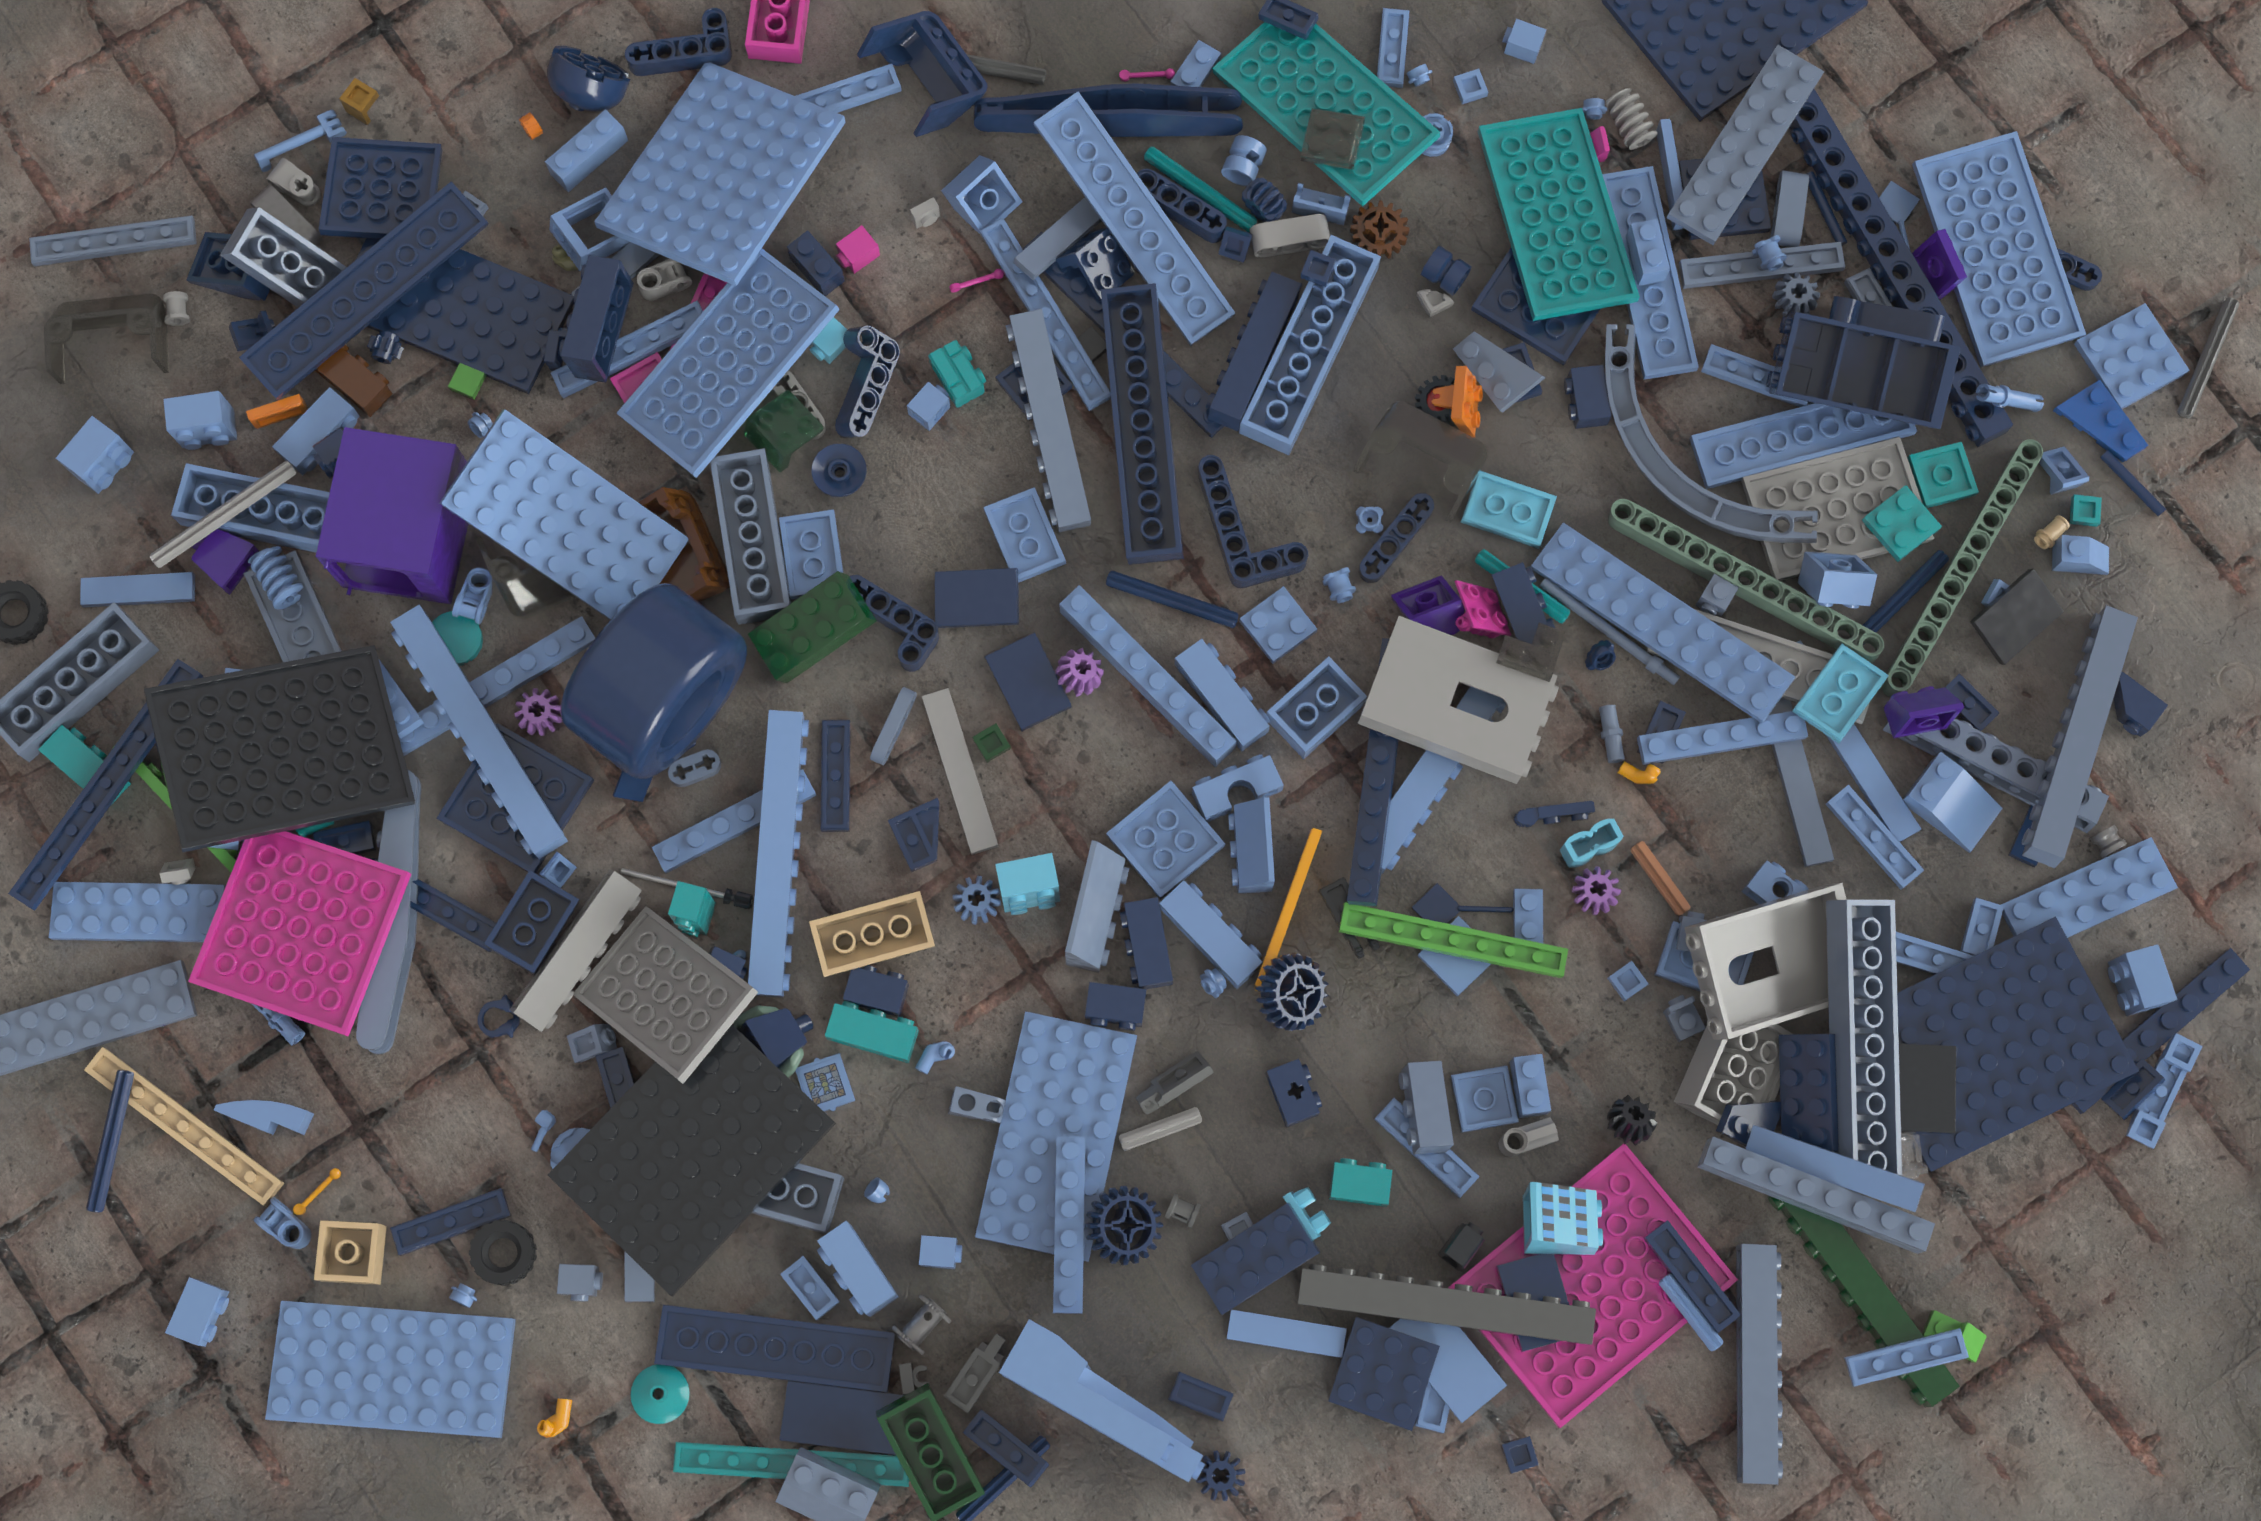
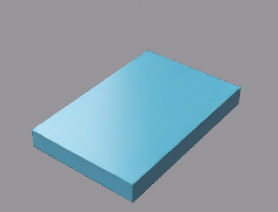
(1508, 509)
(1840, 693)

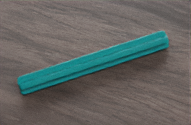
(1199, 188)

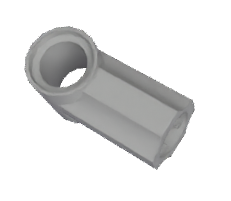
(1530, 1137)

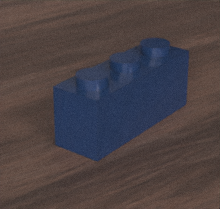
(1521, 601)
(1146, 944)

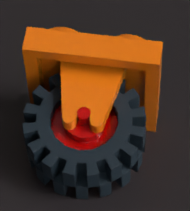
(1453, 400)

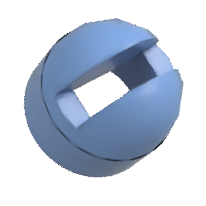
(876, 1190)

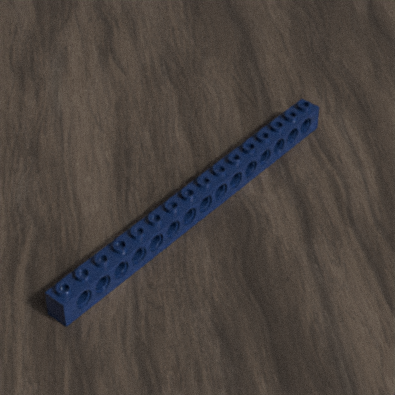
(1899, 260)

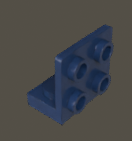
(1099, 261)

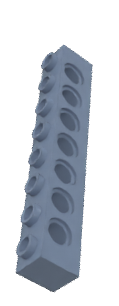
(2005, 775)

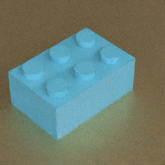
(1028, 883)

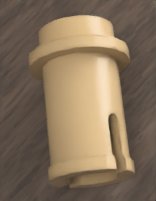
(2046, 537)

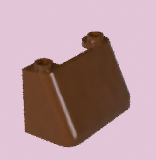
(699, 565)

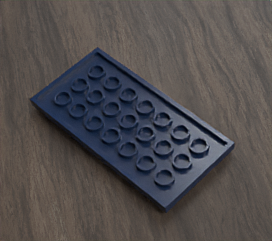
(479, 317)

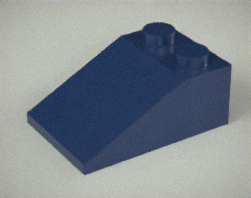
(219, 274)

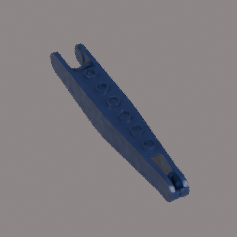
(1122, 110)

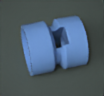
(1243, 160)

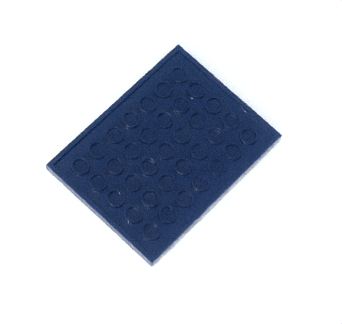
(1719, 46)
(2022, 1033)

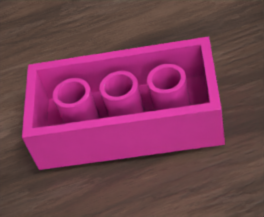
(777, 30)

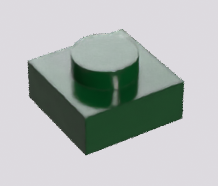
(991, 742)

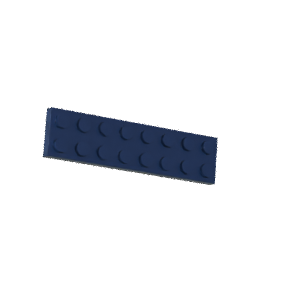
(775, 1348)

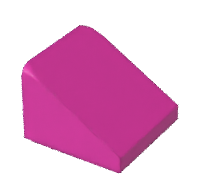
(1600, 143)

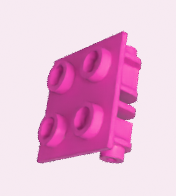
(1482, 611)

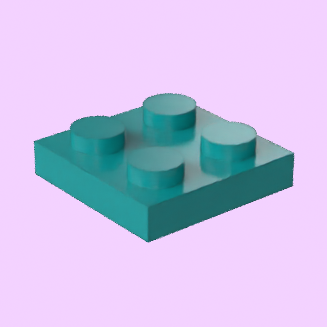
(1943, 475)
(1901, 523)

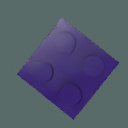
(1940, 263)

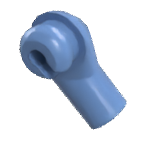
(934, 1053)

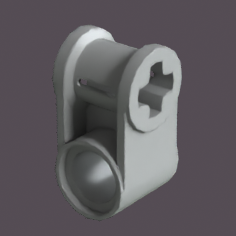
(294, 183)
(665, 278)

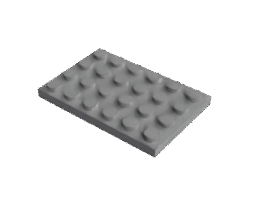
(1842, 491)
(665, 994)

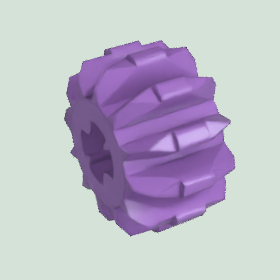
(1069, 672)
(527, 709)
(1594, 900)

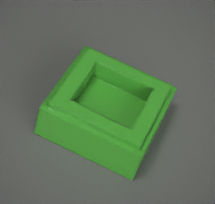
(467, 381)

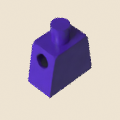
(224, 558)

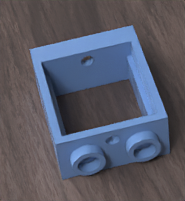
(561, 229)

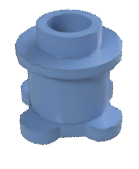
(1770, 253)
(1339, 585)

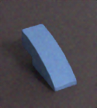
(267, 1115)

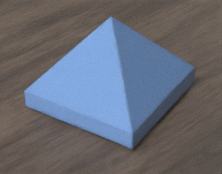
(558, 870)

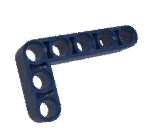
(1235, 533)

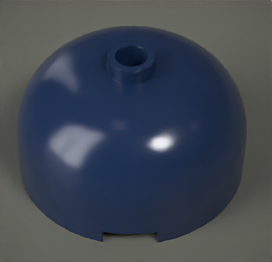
(581, 81)

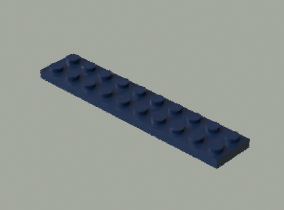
(364, 290)

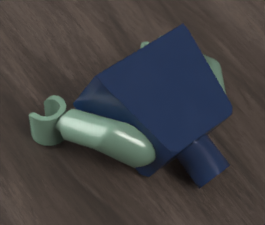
(776, 1034)

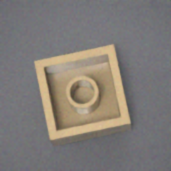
(350, 1252)

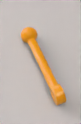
(300, 1209)

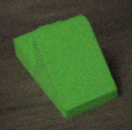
(1972, 1336)

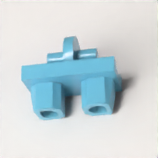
(1299, 1201)

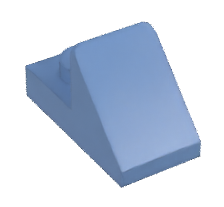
(2063, 470)

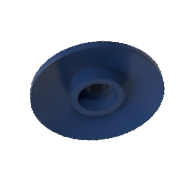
(836, 458)

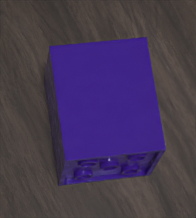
(389, 518)

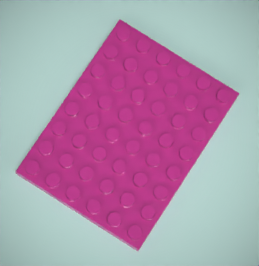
(1618, 1283)

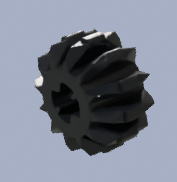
(1631, 1120)

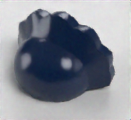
(1600, 656)

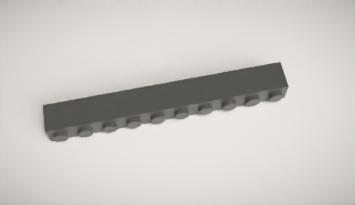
(1447, 1306)

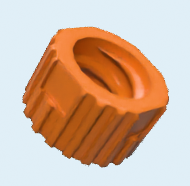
(530, 126)

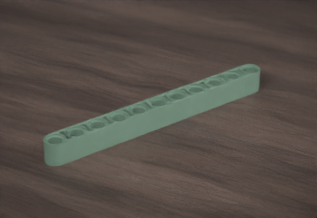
(1970, 558)
(1737, 568)

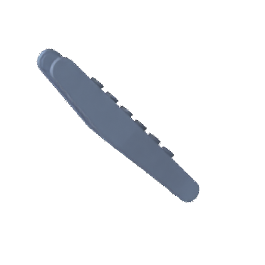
(385, 992)

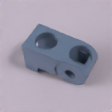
(976, 1105)

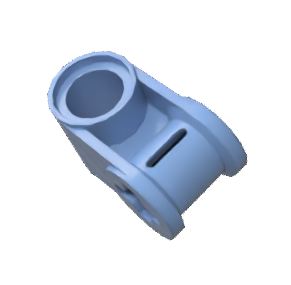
(473, 600)
(279, 1221)

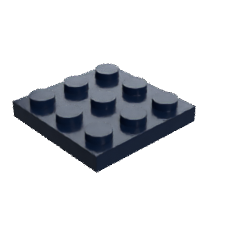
(1751, 214)
(1384, 1373)

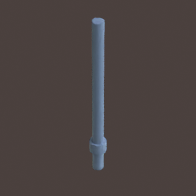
(1653, 663)

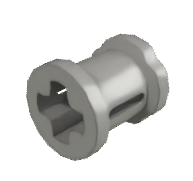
(176, 308)

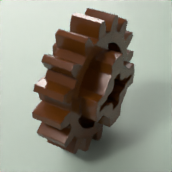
(1390, 229)

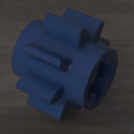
(385, 347)

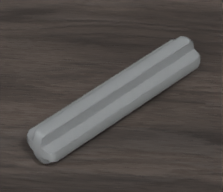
(1160, 1129)

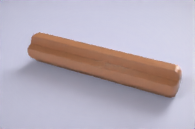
(1660, 878)

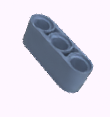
(1790, 208)

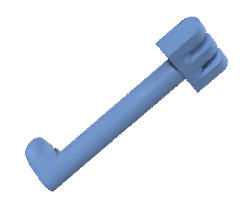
(328, 126)

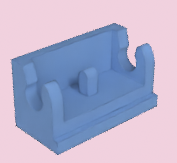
(1314, 202)

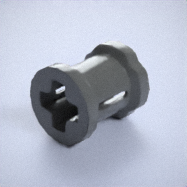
(1182, 1210)

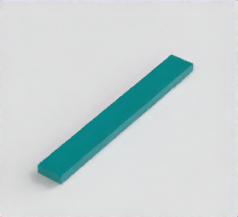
(777, 1462)

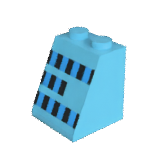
(1561, 1220)

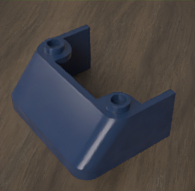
(935, 59)

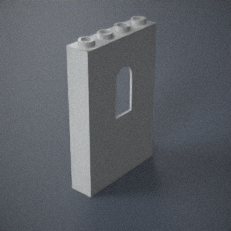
(1415, 694)
(1798, 938)

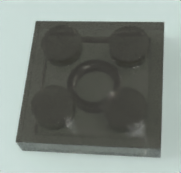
(1332, 138)

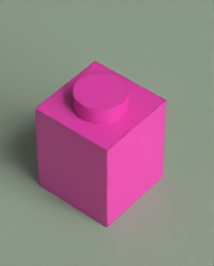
(857, 250)

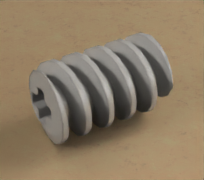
(1629, 119)

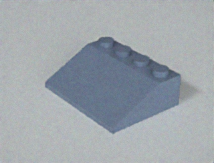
(1095, 909)

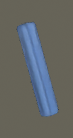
(1690, 1312)

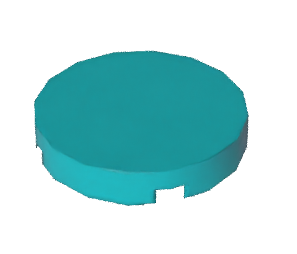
(460, 635)

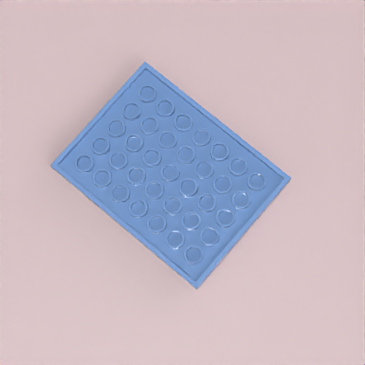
(720, 173)

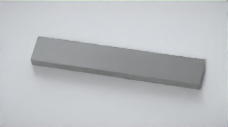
(960, 771)

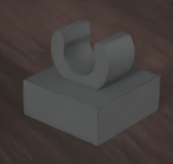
(909, 1377)

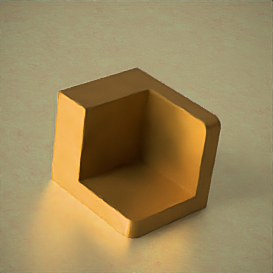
(358, 100)

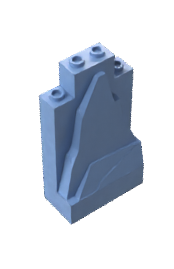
(1064, 1379)

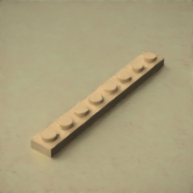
(188, 1129)

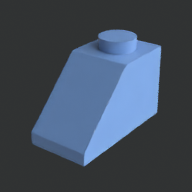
(2080, 555)

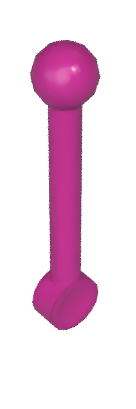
(1125, 75)
(998, 274)

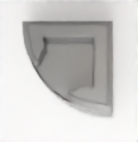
(1434, 301)

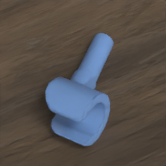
(546, 1121)

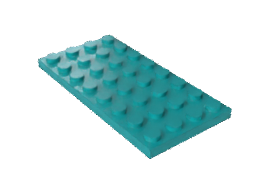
(1291, 75)
(1558, 214)

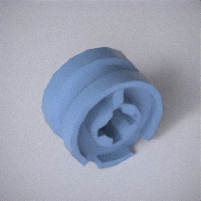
(1445, 127)

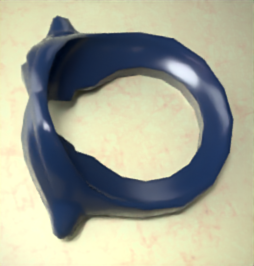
(505, 1029)

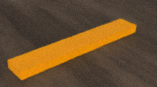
(1291, 900)

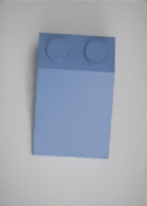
(1952, 802)

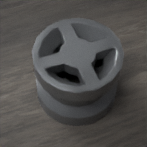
(2108, 841)

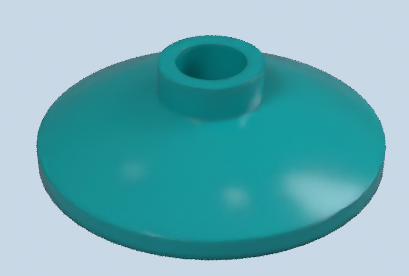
(670, 1405)

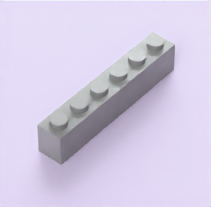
(576, 950)

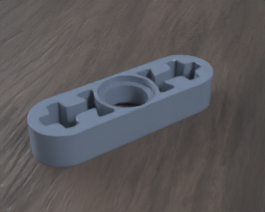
(893, 726)

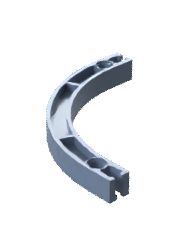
(1668, 479)

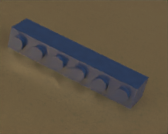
(1254, 350)

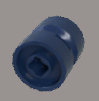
(1445, 270)

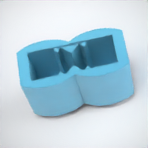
(1585, 844)

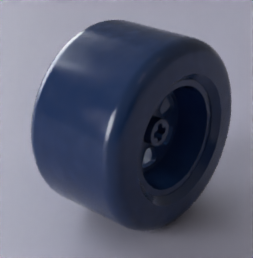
(653, 680)

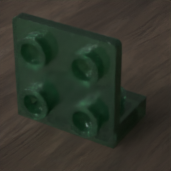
(782, 428)

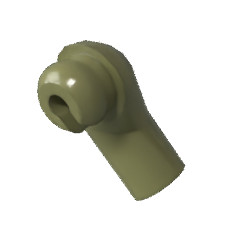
(562, 259)

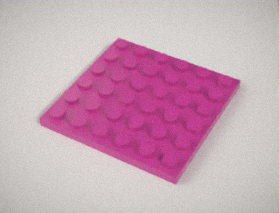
(300, 929)

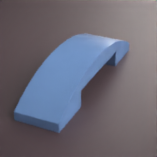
(2173, 1065)

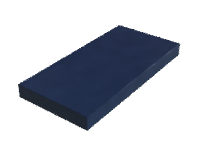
(835, 1417)

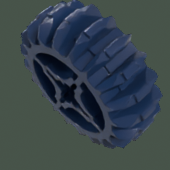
(1299, 998)
(1123, 1236)

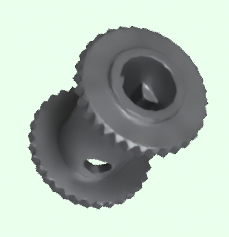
(918, 1328)

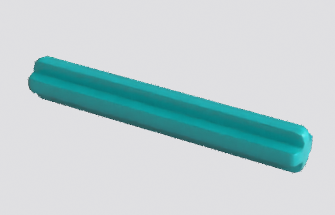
(1494, 565)

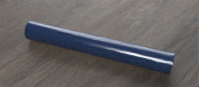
(1825, 209)
(2114, 464)

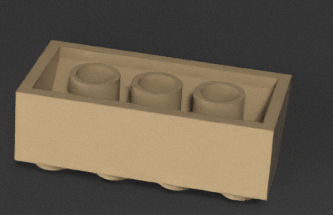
(872, 934)

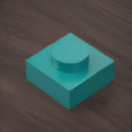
(2085, 510)

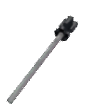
(740, 899)

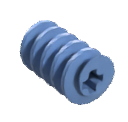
(275, 577)

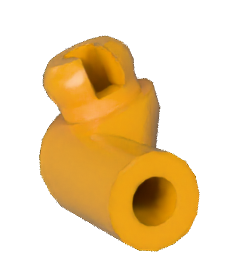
(1638, 776)
(557, 1422)

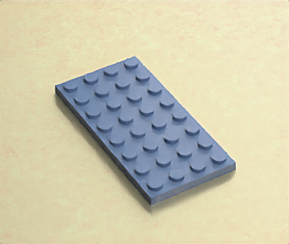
(1994, 216)
(727, 362)
(562, 517)
(1066, 1084)
(390, 1369)

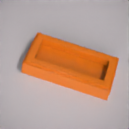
(277, 411)

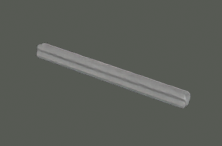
(222, 514)

